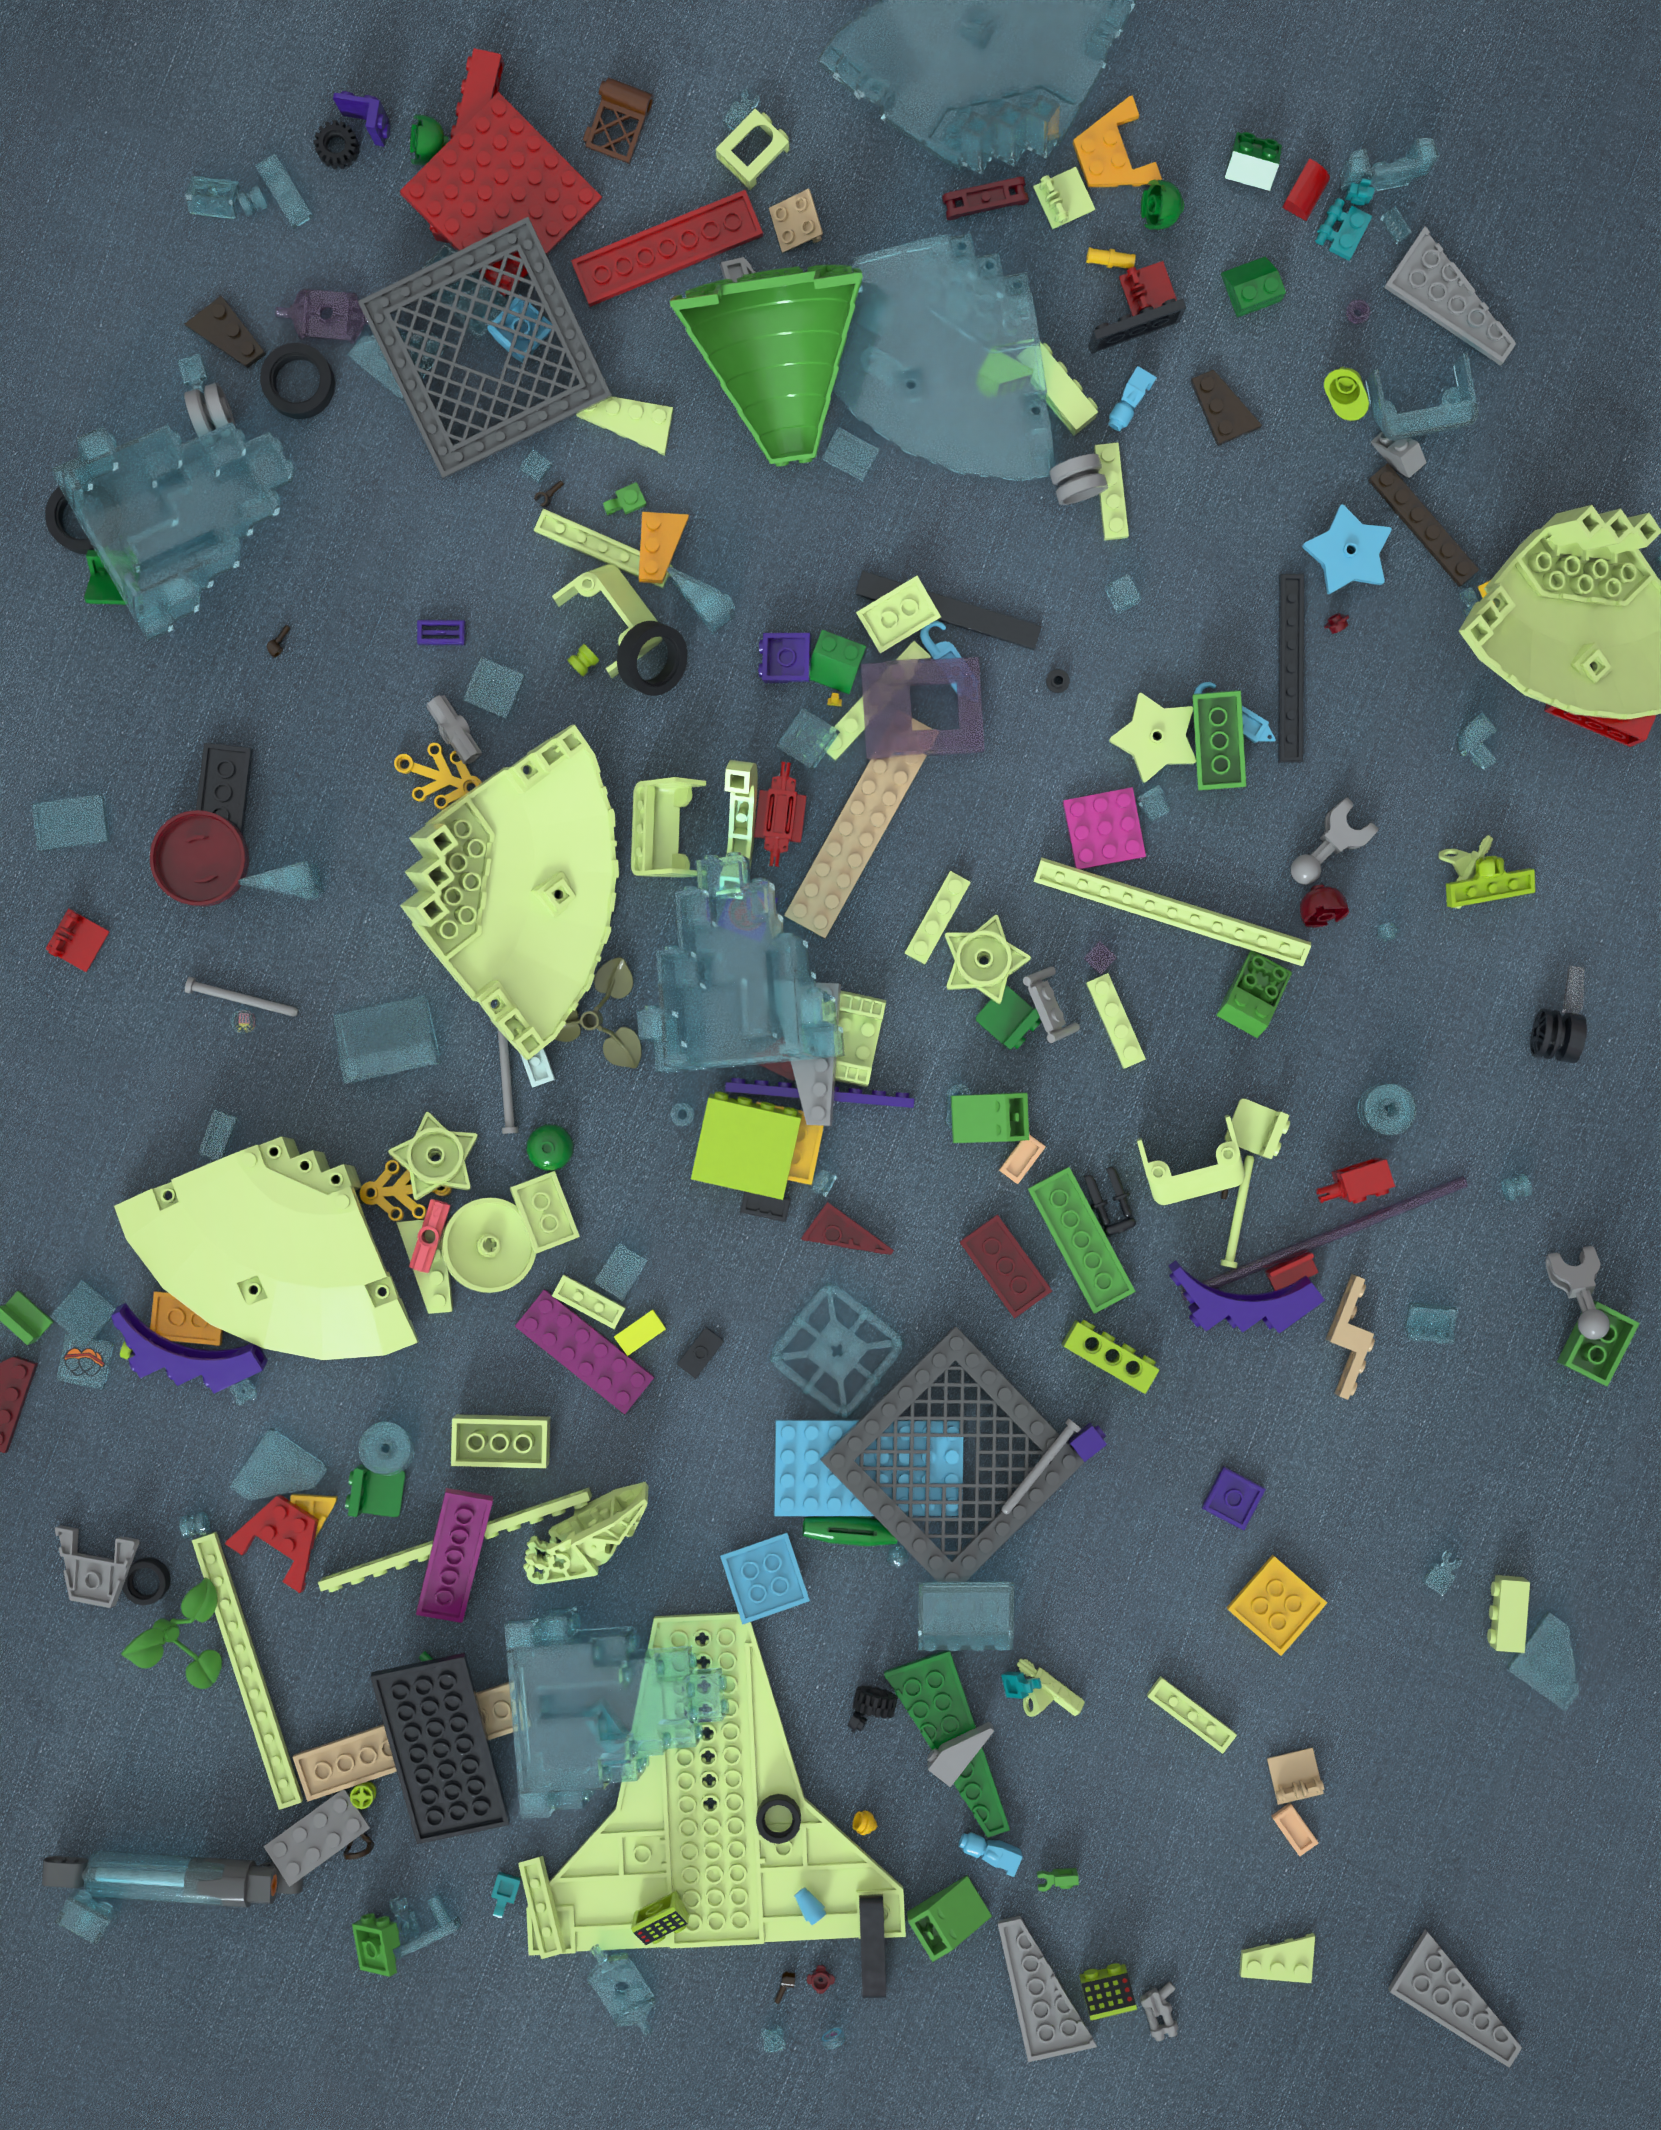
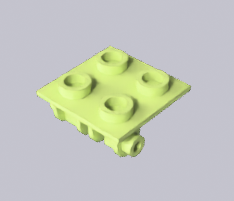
(1063, 197)

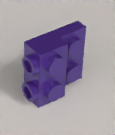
(785, 657)

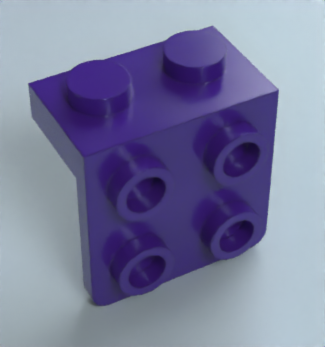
(365, 108)

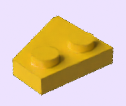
(316, 1505)

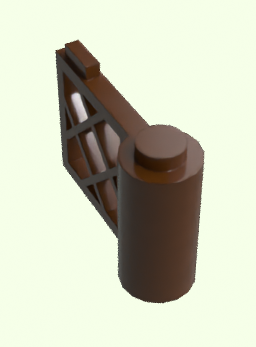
(623, 100)

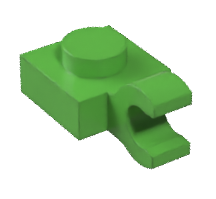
(627, 498)
(1063, 1878)

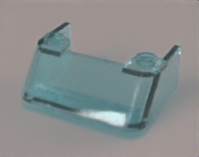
(1457, 410)

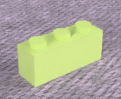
(1509, 1613)

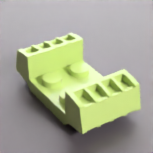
(861, 1024)

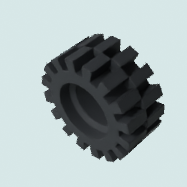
(330, 132)
(875, 1702)

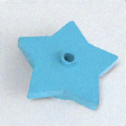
(1332, 554)

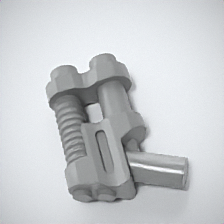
(1156, 2005)

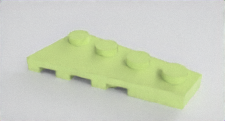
(433, 1285)

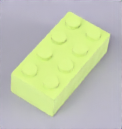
(500, 1441)

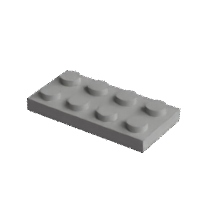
(316, 1837)

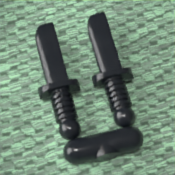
(1121, 1195)

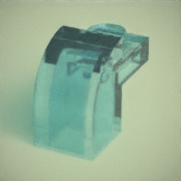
(1471, 741)

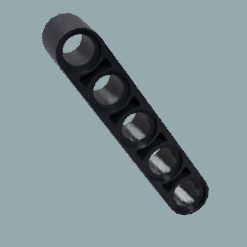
(872, 1946)

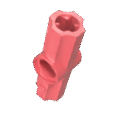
(424, 1250)

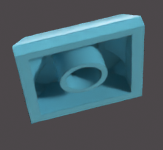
(505, 338)

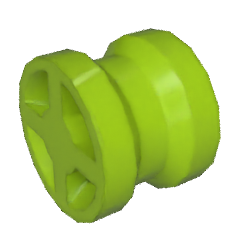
(360, 1798)

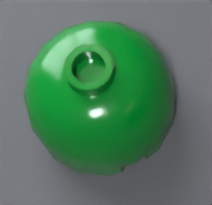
(426, 139)
(1161, 205)
(550, 1147)

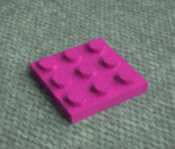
(1104, 828)

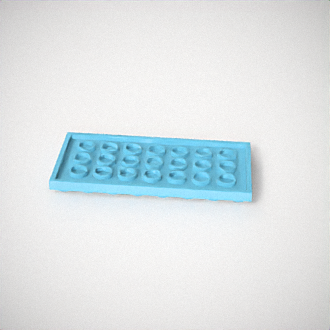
(810, 1489)

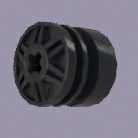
(1558, 1035)

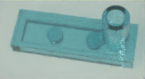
(445, 1927)

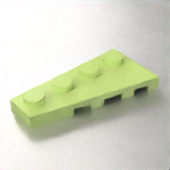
(636, 420)

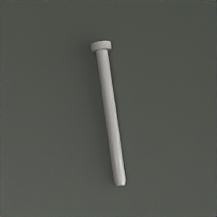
(191, 985)
(506, 1085)
(1040, 1466)

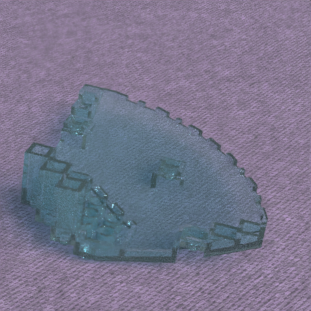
(972, 86)
(967, 345)

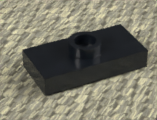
(765, 1206)
(700, 1352)

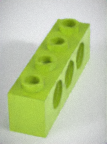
(1139, 1379)

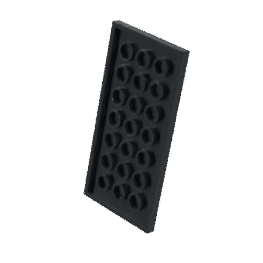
(440, 1748)

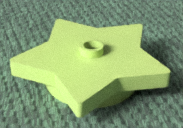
(1138, 737)
(989, 943)
(435, 1140)

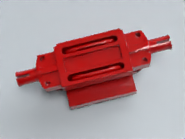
(780, 815)

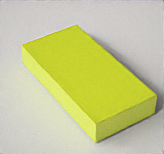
(640, 1332)

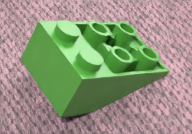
(1254, 994)
(990, 1117)
(948, 1917)

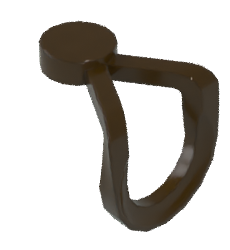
(370, 1845)

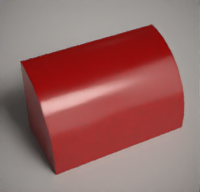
(1307, 190)

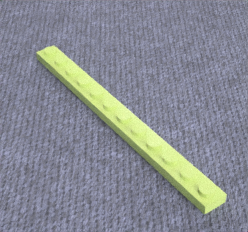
(1172, 911)
(421, 1552)
(248, 1672)

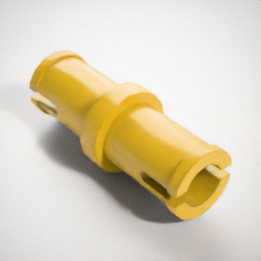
(1110, 258)

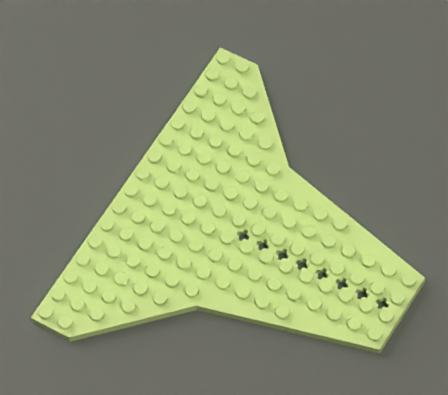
(715, 1858)

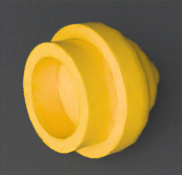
(864, 1822)

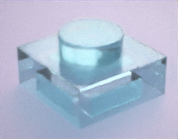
(823, 1182)

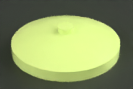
(487, 1246)

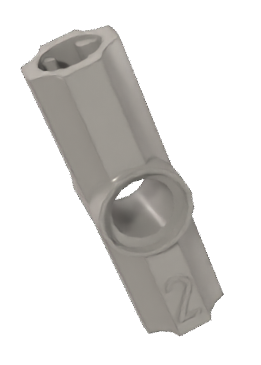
(454, 729)

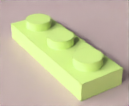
(589, 1301)

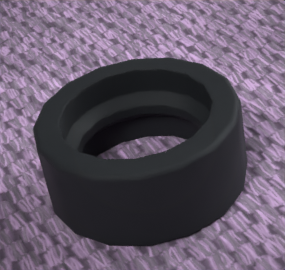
(164, 1578)
(778, 1837)

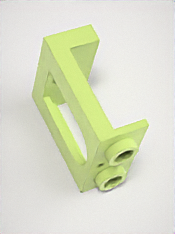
(748, 174)

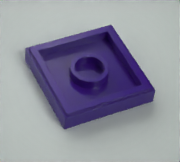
(1233, 1498)

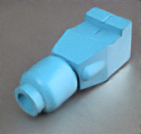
(1131, 397)
(992, 1851)

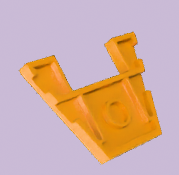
(1104, 154)

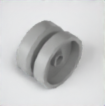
(209, 411)
(1078, 479)

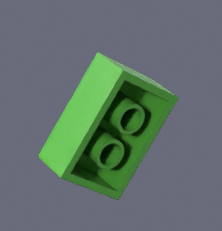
(1599, 1357)

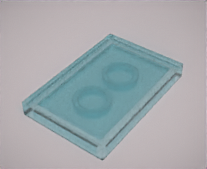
(70, 822)

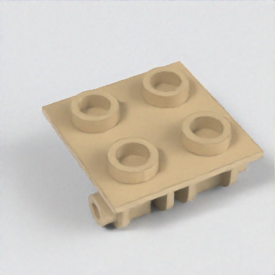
(796, 221)
(1295, 1776)

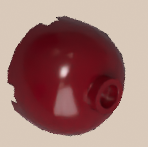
(1321, 905)

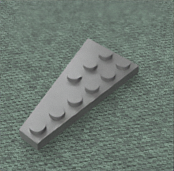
(1443, 294)
(817, 1076)
(1442, 1993)

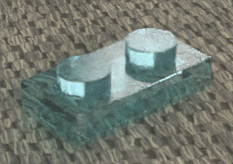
(218, 1135)

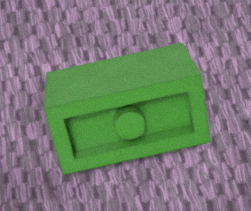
(24, 1318)

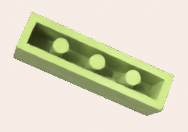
(1065, 394)

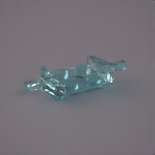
(625, 2006)

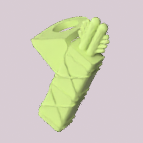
(1465, 862)
(1050, 1691)

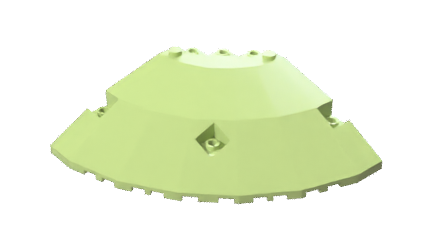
(1574, 600)
(493, 880)
(279, 1228)

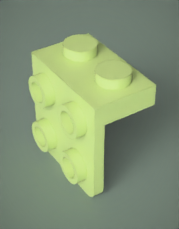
(1258, 1128)

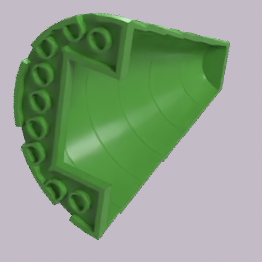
(775, 348)

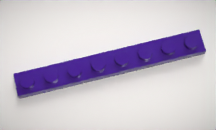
(854, 1095)

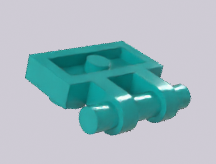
(1350, 233)

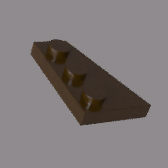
(224, 329)
(1222, 408)

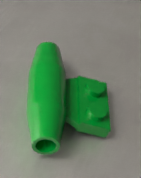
(847, 1530)

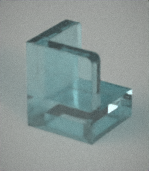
(1123, 593)
(1153, 804)

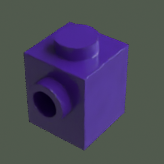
(1088, 1441)

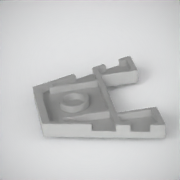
(91, 1577)

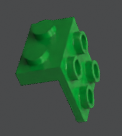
(100, 585)
(1009, 1019)
(375, 1493)

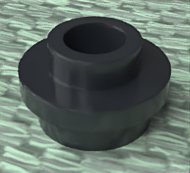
(1057, 688)
(857, 1721)

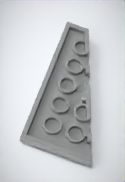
(1044, 2010)

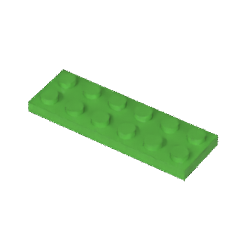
(1081, 1240)

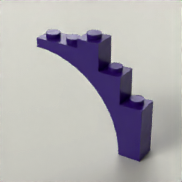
(1275, 1308)
(184, 1363)

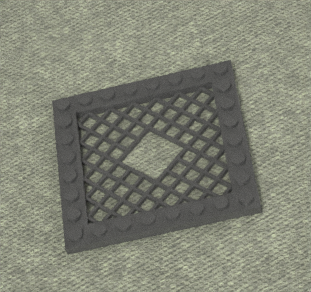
(437, 277)
(887, 1410)

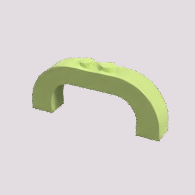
(742, 782)

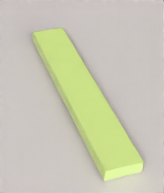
(590, 543)

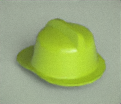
(1347, 393)

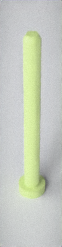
(1238, 1215)

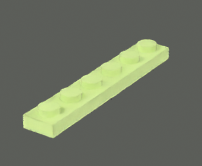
(853, 722)

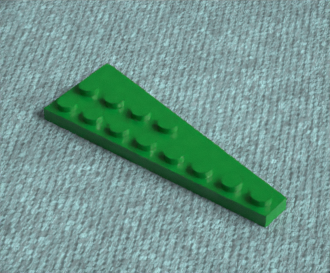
(941, 1712)

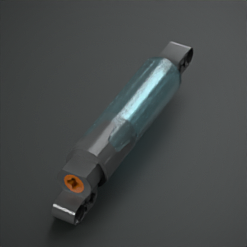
(169, 1878)

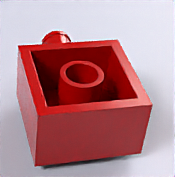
(1359, 1181)

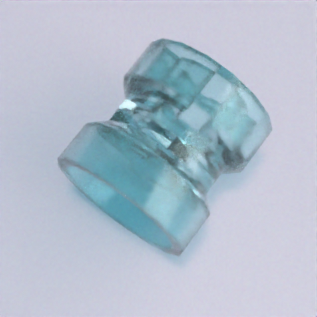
(257, 198)
(1516, 1187)
(194, 1525)

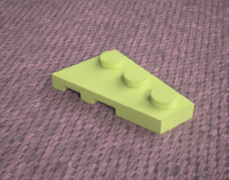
(1281, 1961)

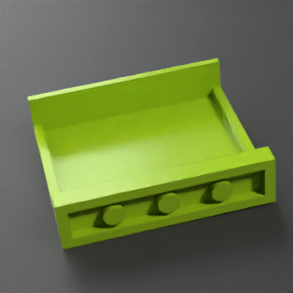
(746, 1145)

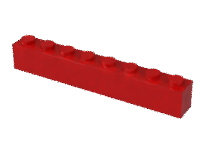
(478, 89)

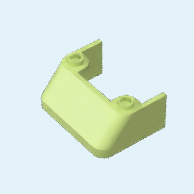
(620, 595)
(657, 827)
(1172, 1189)

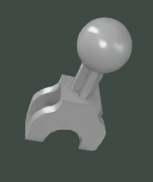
(1336, 838)
(1580, 1283)

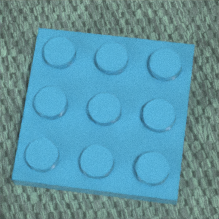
(764, 1578)

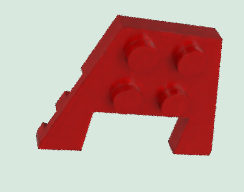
(285, 1529)

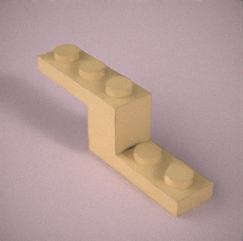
(1350, 1337)

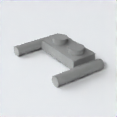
(1047, 1006)

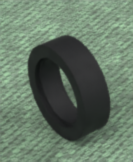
(288, 353)
(54, 522)
(674, 665)

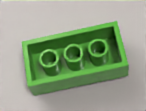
(1219, 740)

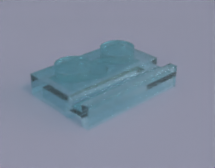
(850, 454)
(620, 1271)

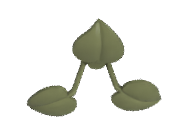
(624, 1046)

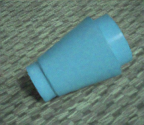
(810, 1906)

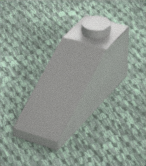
(955, 1755)

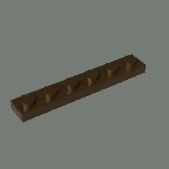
(1423, 525)

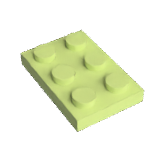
(898, 614)
(544, 1212)

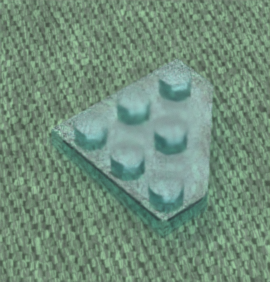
(371, 359)
(278, 1469)
(1548, 1662)

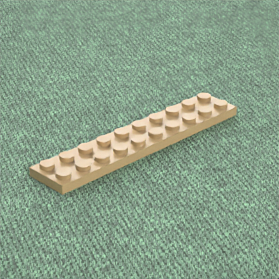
(853, 840)
(368, 1753)

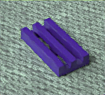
(461, 632)

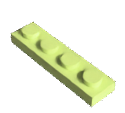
(1112, 500)
(937, 917)
(1115, 1021)
(1191, 1714)
(542, 1907)

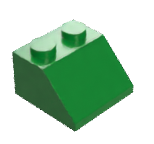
(1253, 286)
(836, 661)

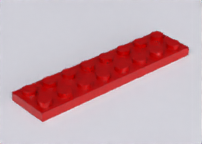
(667, 248)

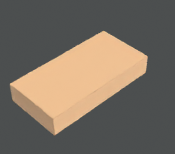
(1022, 1159)
(1294, 1829)

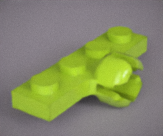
(1490, 883)

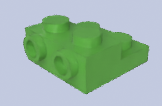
(375, 1944)

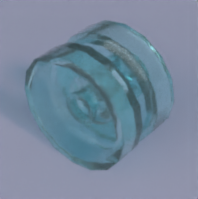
(1400, 1114)
(377, 1438)

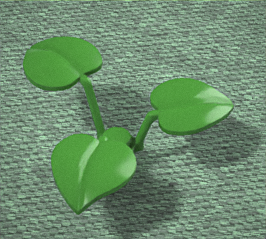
(148, 1649)

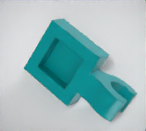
(1360, 193)
(1017, 1686)
(505, 1891)

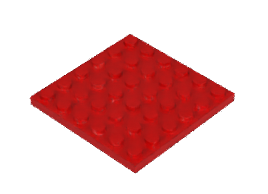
(496, 176)

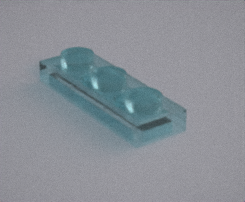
(284, 191)

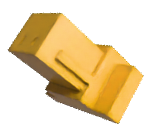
(834, 700)

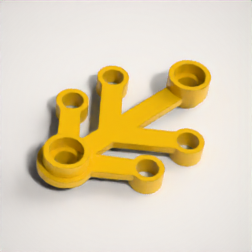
(443, 776)
(399, 1190)

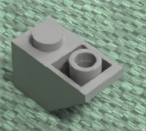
(1402, 455)

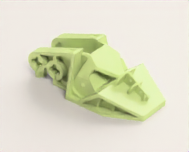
(587, 1537)

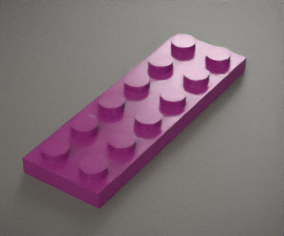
(584, 1351)
(454, 1555)

